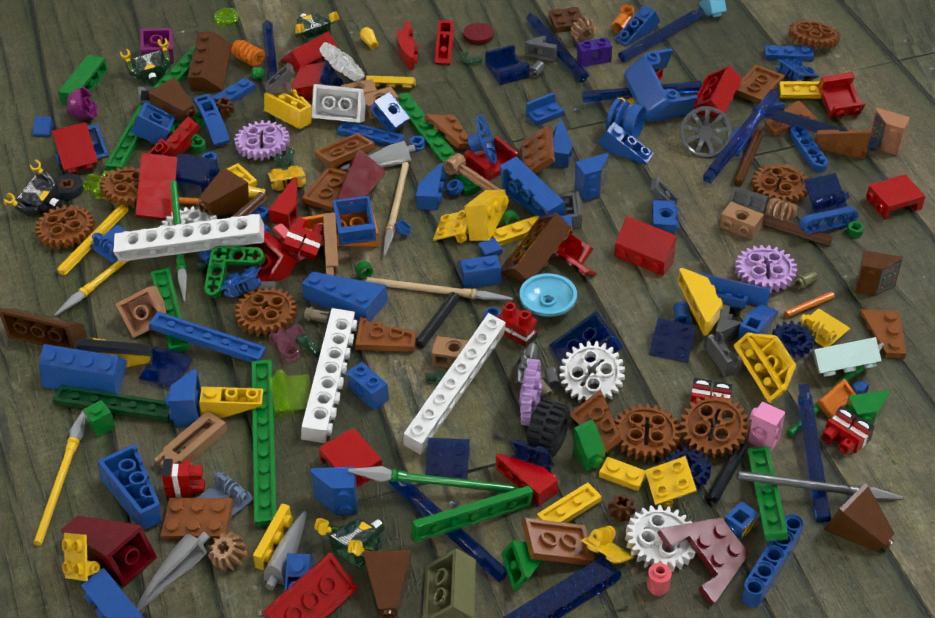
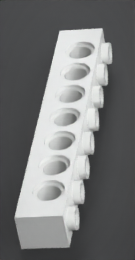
(188, 237)
(328, 377)
(453, 384)

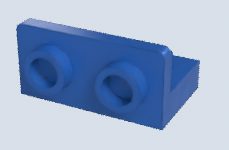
(543, 109)

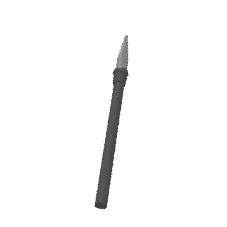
(813, 485)

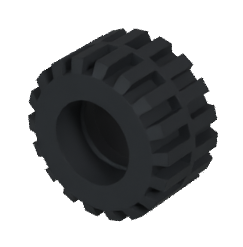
(548, 425)

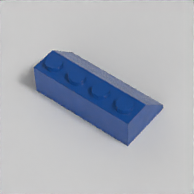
(81, 369)

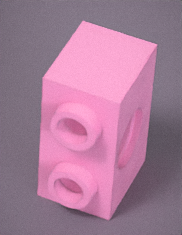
(765, 426)

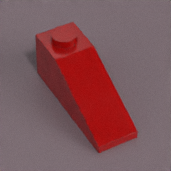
(444, 42)
(528, 474)

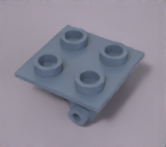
(228, 488)

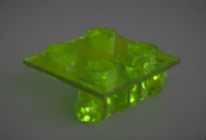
(290, 391)

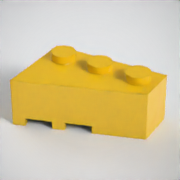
(289, 108)
(485, 214)

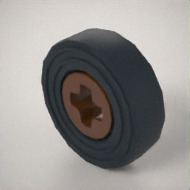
(69, 186)

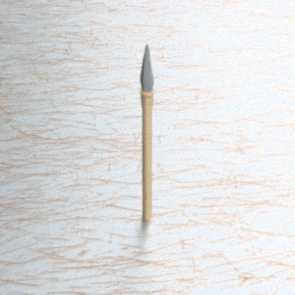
(390, 228)
(466, 293)

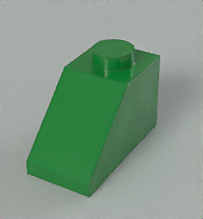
(868, 405)
(588, 446)
(518, 563)

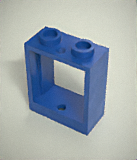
(355, 233)

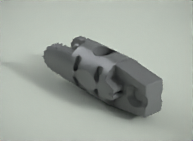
(529, 353)

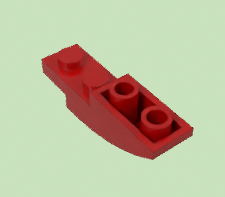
(406, 46)
(178, 141)

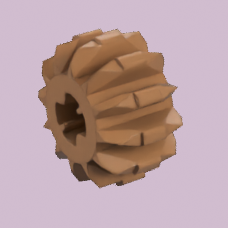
(583, 29)
(781, 209)
(227, 551)

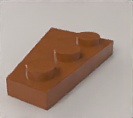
(451, 128)
(777, 128)
(848, 143)
(887, 329)
(382, 338)
(597, 410)

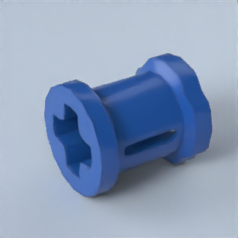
(682, 311)

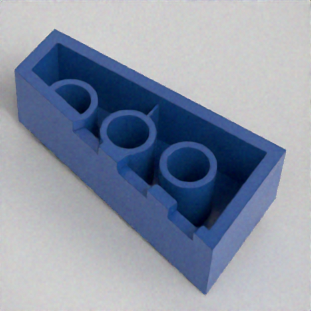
(529, 190)
(345, 294)
(130, 485)

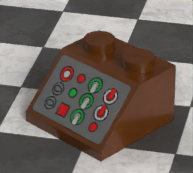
(877, 273)

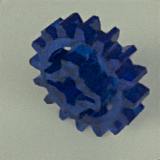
(795, 338)
(698, 465)

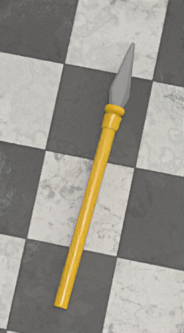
(88, 288)
(73, 441)

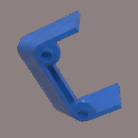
(649, 92)

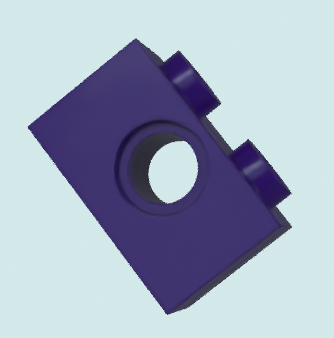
(594, 52)

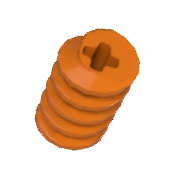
(248, 53)

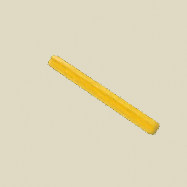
(85, 247)

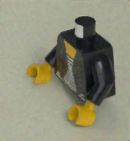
(38, 195)

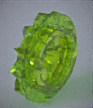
(226, 16)

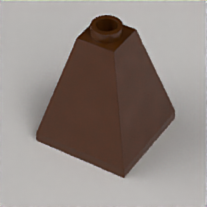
(173, 100)
(224, 194)
(862, 521)
(388, 578)

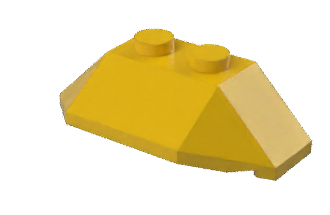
(701, 299)
(767, 363)

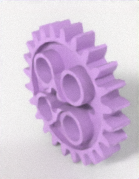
(274, 140)
(778, 266)
(530, 391)

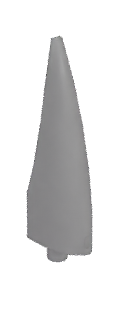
(391, 155)
(177, 563)
(276, 568)

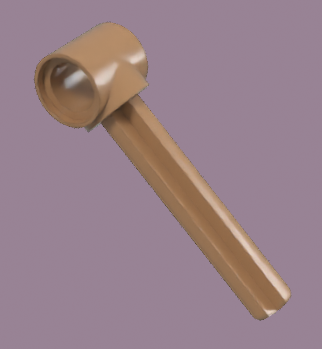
(457, 165)

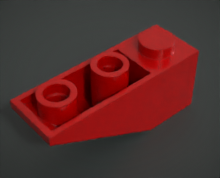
(285, 208)

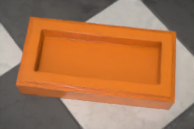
(835, 398)

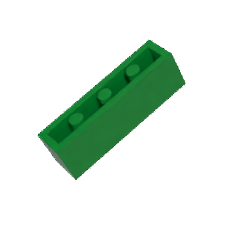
(86, 75)

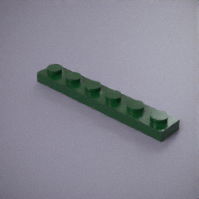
(117, 403)

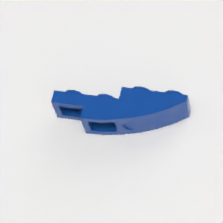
(212, 119)

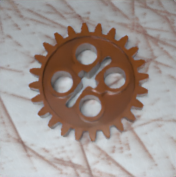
(814, 34)
(769, 179)
(121, 186)
(64, 226)
(265, 311)
(695, 421)
(662, 432)

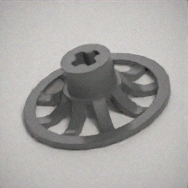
(705, 131)

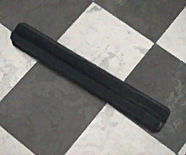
(437, 319)
(115, 347)
(727, 472)

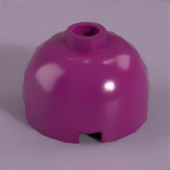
(80, 105)

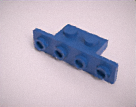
(738, 293)

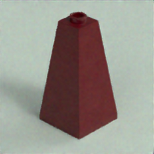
(361, 177)
(115, 545)

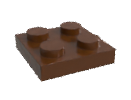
(563, 18)

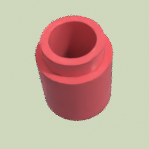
(659, 579)

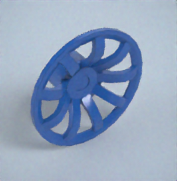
(479, 143)

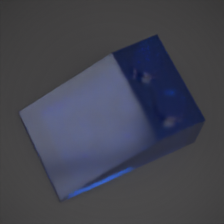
(590, 329)

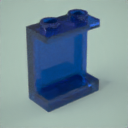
(506, 65)
(196, 170)

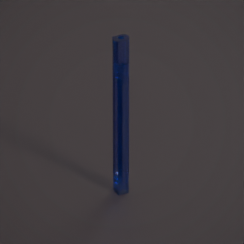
(660, 35)
(562, 52)
(271, 63)
(610, 94)
(805, 123)
(740, 136)
(813, 452)
(459, 536)

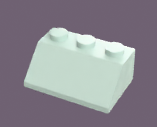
(846, 356)

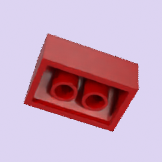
(308, 52)
(718, 90)
(645, 246)
(277, 262)

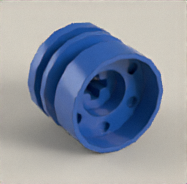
(628, 117)

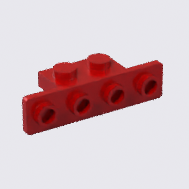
(576, 253)

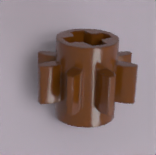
(225, 107)
(621, 508)

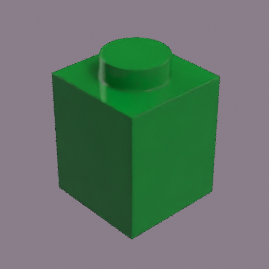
(99, 418)

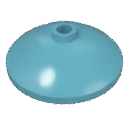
(548, 294)

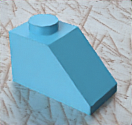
(713, 7)

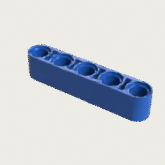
(771, 563)

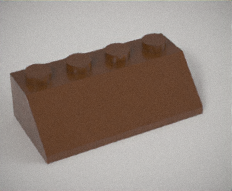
(209, 62)
(536, 248)
(41, 328)

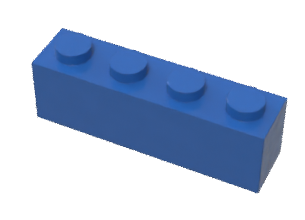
(108, 597)

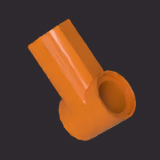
(625, 15)

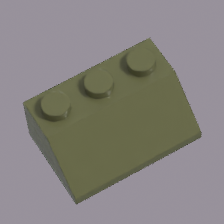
(450, 586)

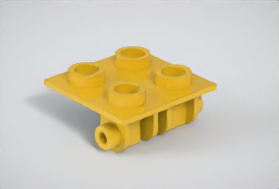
(278, 175)
(452, 225)
(825, 327)
(670, 481)
(601, 541)
(75, 558)

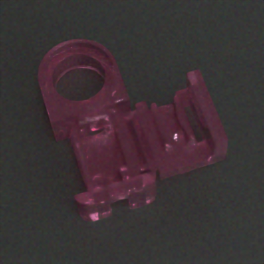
(287, 341)

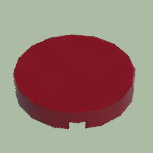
(478, 33)

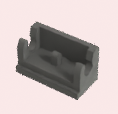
(749, 199)
(573, 208)
(722, 356)

